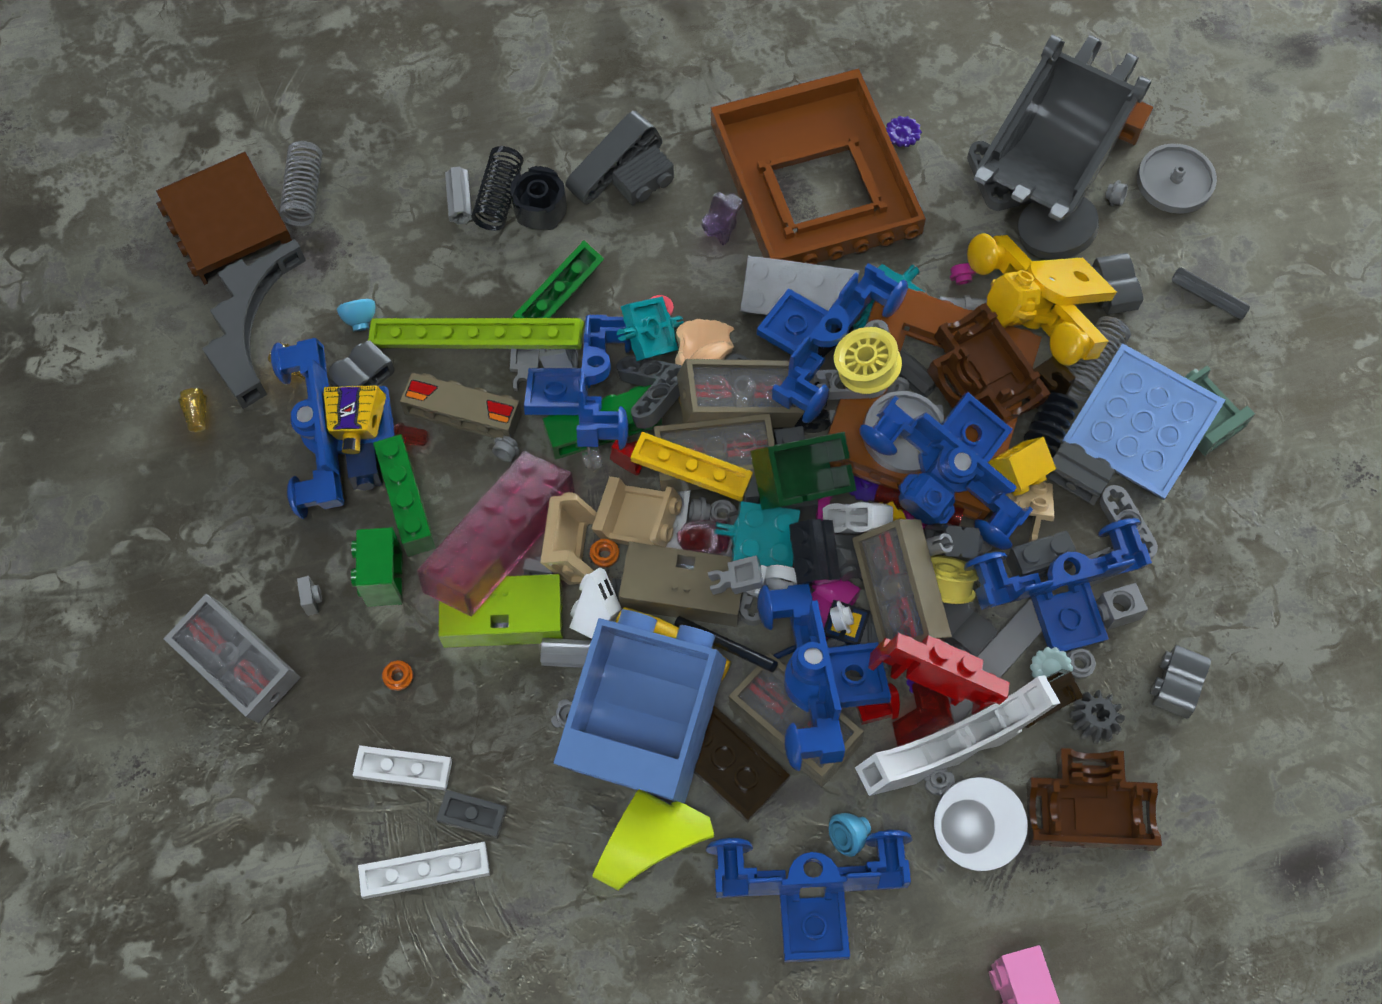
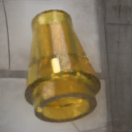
(193, 406)

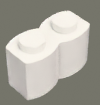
(858, 516)

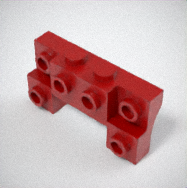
(941, 669)

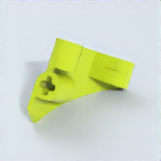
(647, 835)

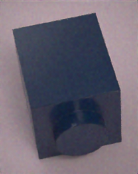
(364, 468)

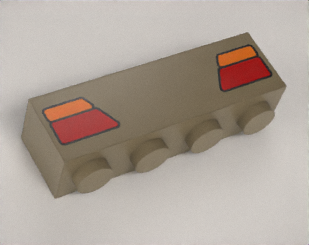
(460, 406)

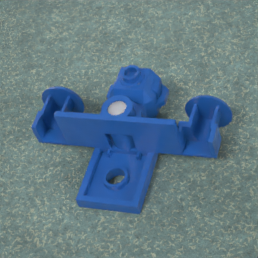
(951, 465)

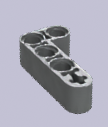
(617, 148)

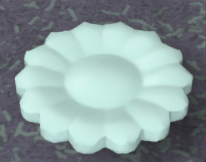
(1049, 661)

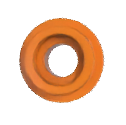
(604, 545)
(393, 668)

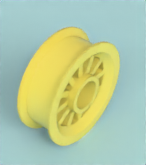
(882, 355)
(953, 581)

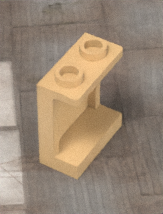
(636, 514)
(565, 537)

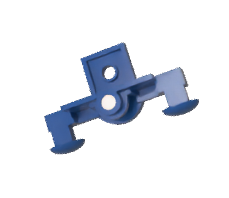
(310, 422)
(817, 675)

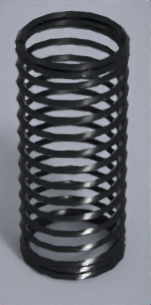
(486, 210)

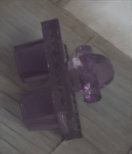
(722, 216)

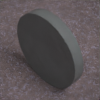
(1057, 239)

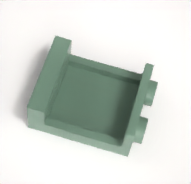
(1228, 419)

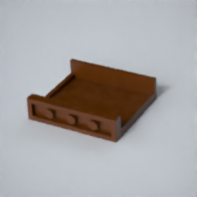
(221, 214)

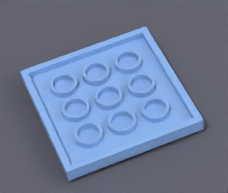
(1144, 420)

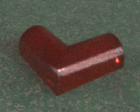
(929, 717)

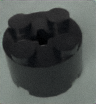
(538, 198)

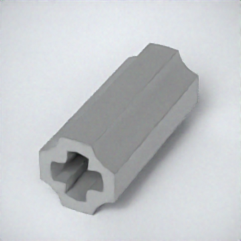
(458, 195)
(564, 652)

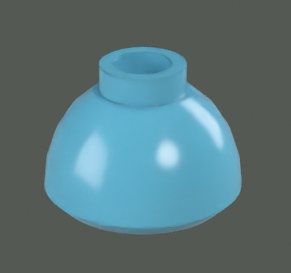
(357, 313)
(848, 833)

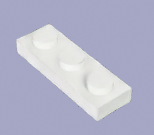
(402, 767)

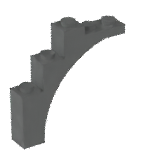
(235, 317)

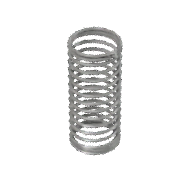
(288, 205)
(1084, 379)

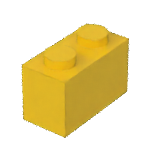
(1025, 464)

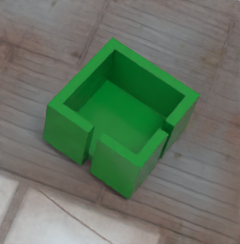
(377, 560)

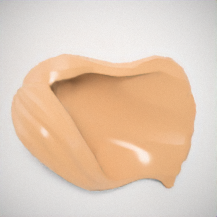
(703, 340)

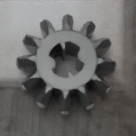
(1105, 710)

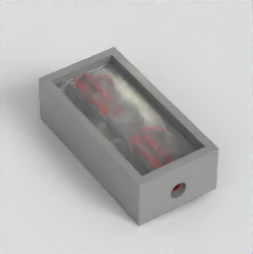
(232, 658)

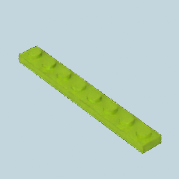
(477, 333)

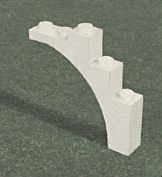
(955, 744)

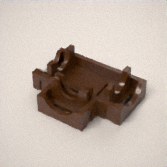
(986, 366)
(1092, 805)

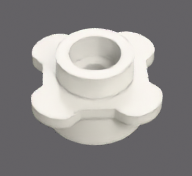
(841, 617)

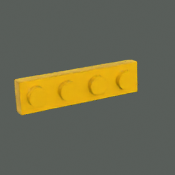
(691, 466)

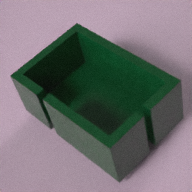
(802, 471)

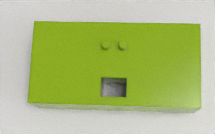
(514, 614)

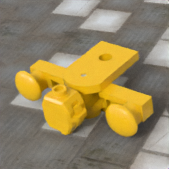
(1033, 287)

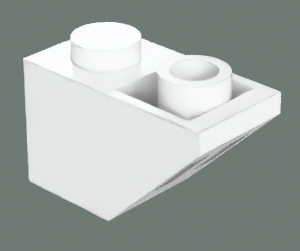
(595, 602)

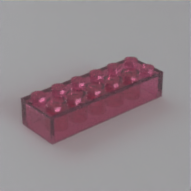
(494, 534)

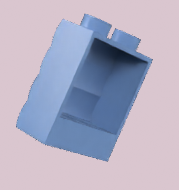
(642, 706)

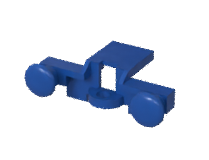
(803, 326)
(566, 389)
(1071, 617)
(812, 926)

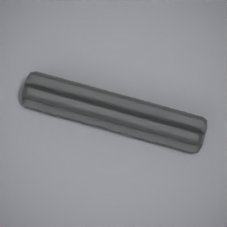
(1210, 293)

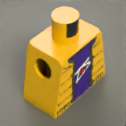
(353, 414)

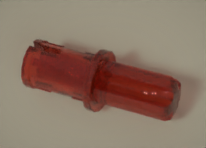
(411, 435)

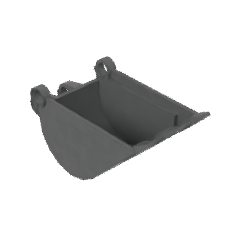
(1062, 127)

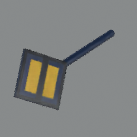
(857, 629)

